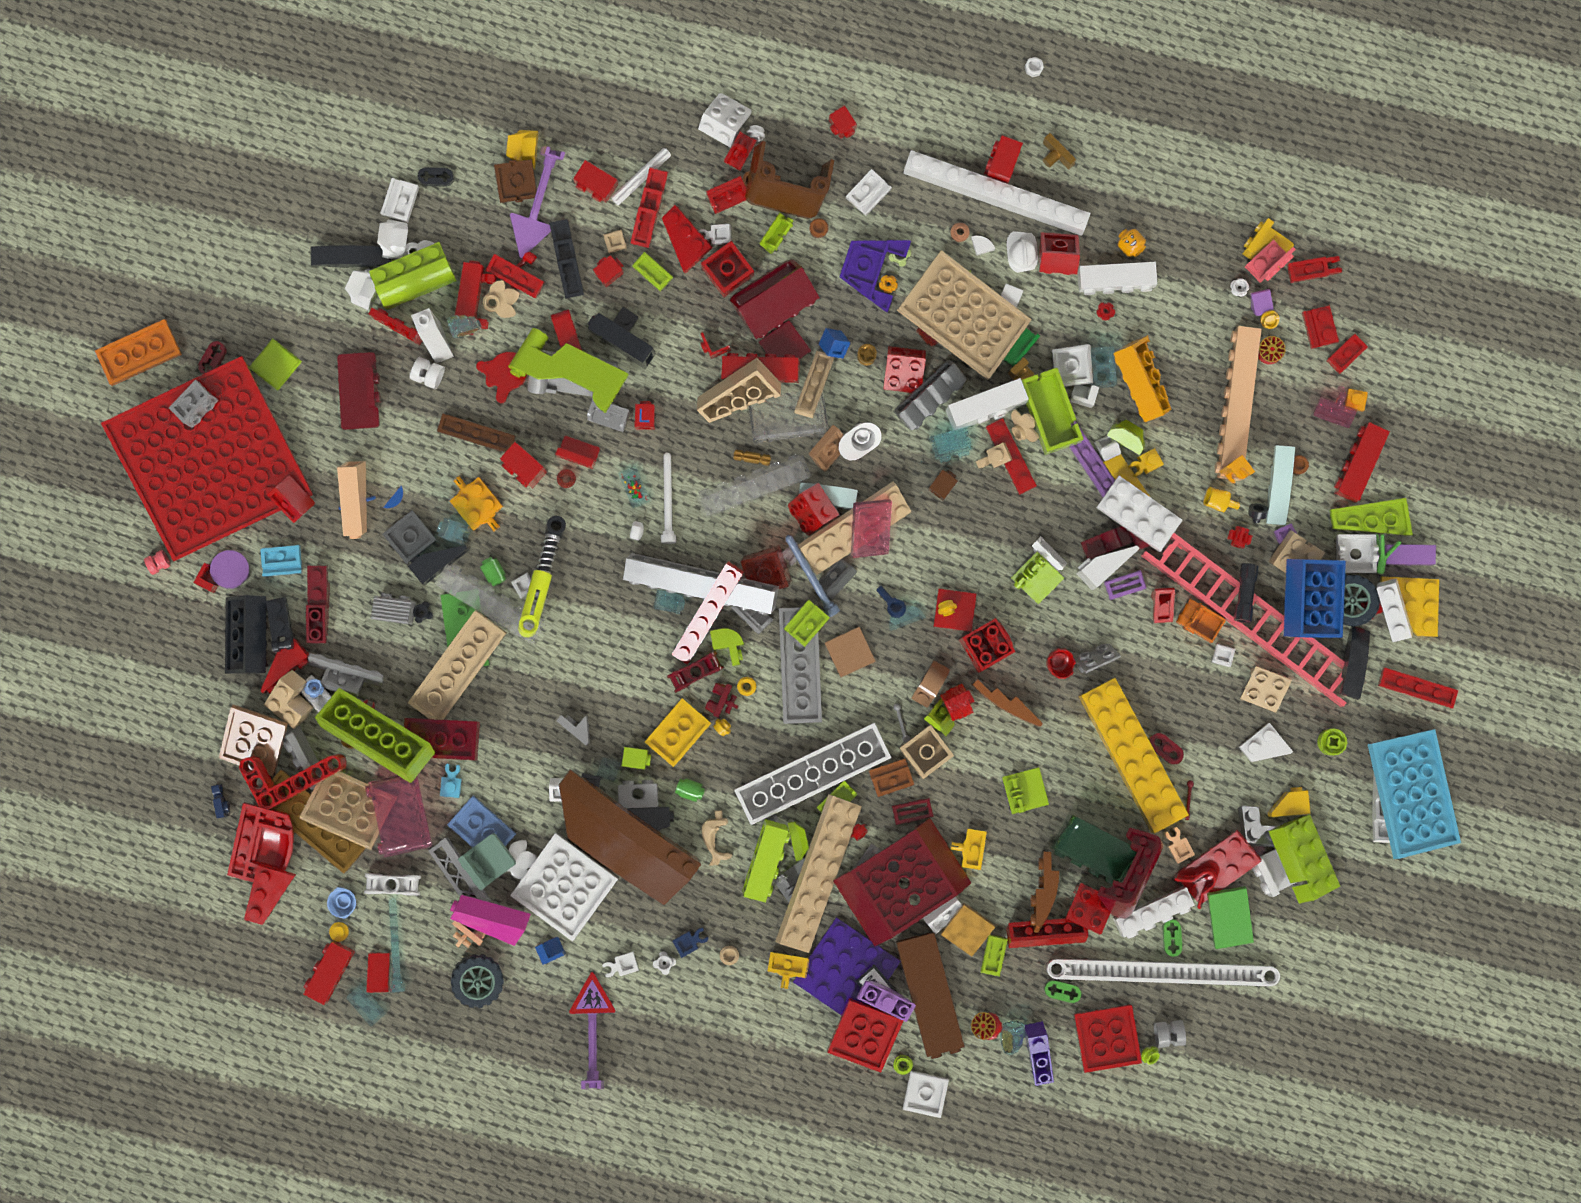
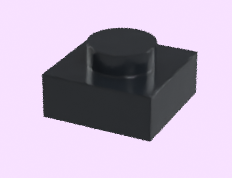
(626, 319)

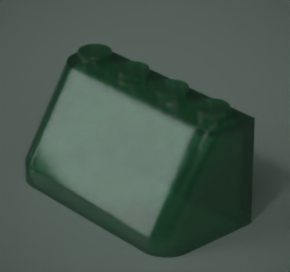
(1093, 849)

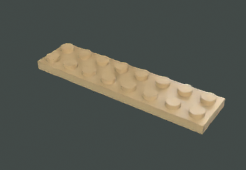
(818, 874)

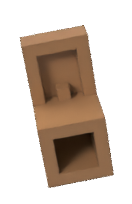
(930, 684)

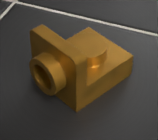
(1020, 370)

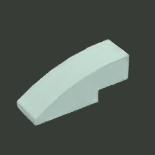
(839, 496)

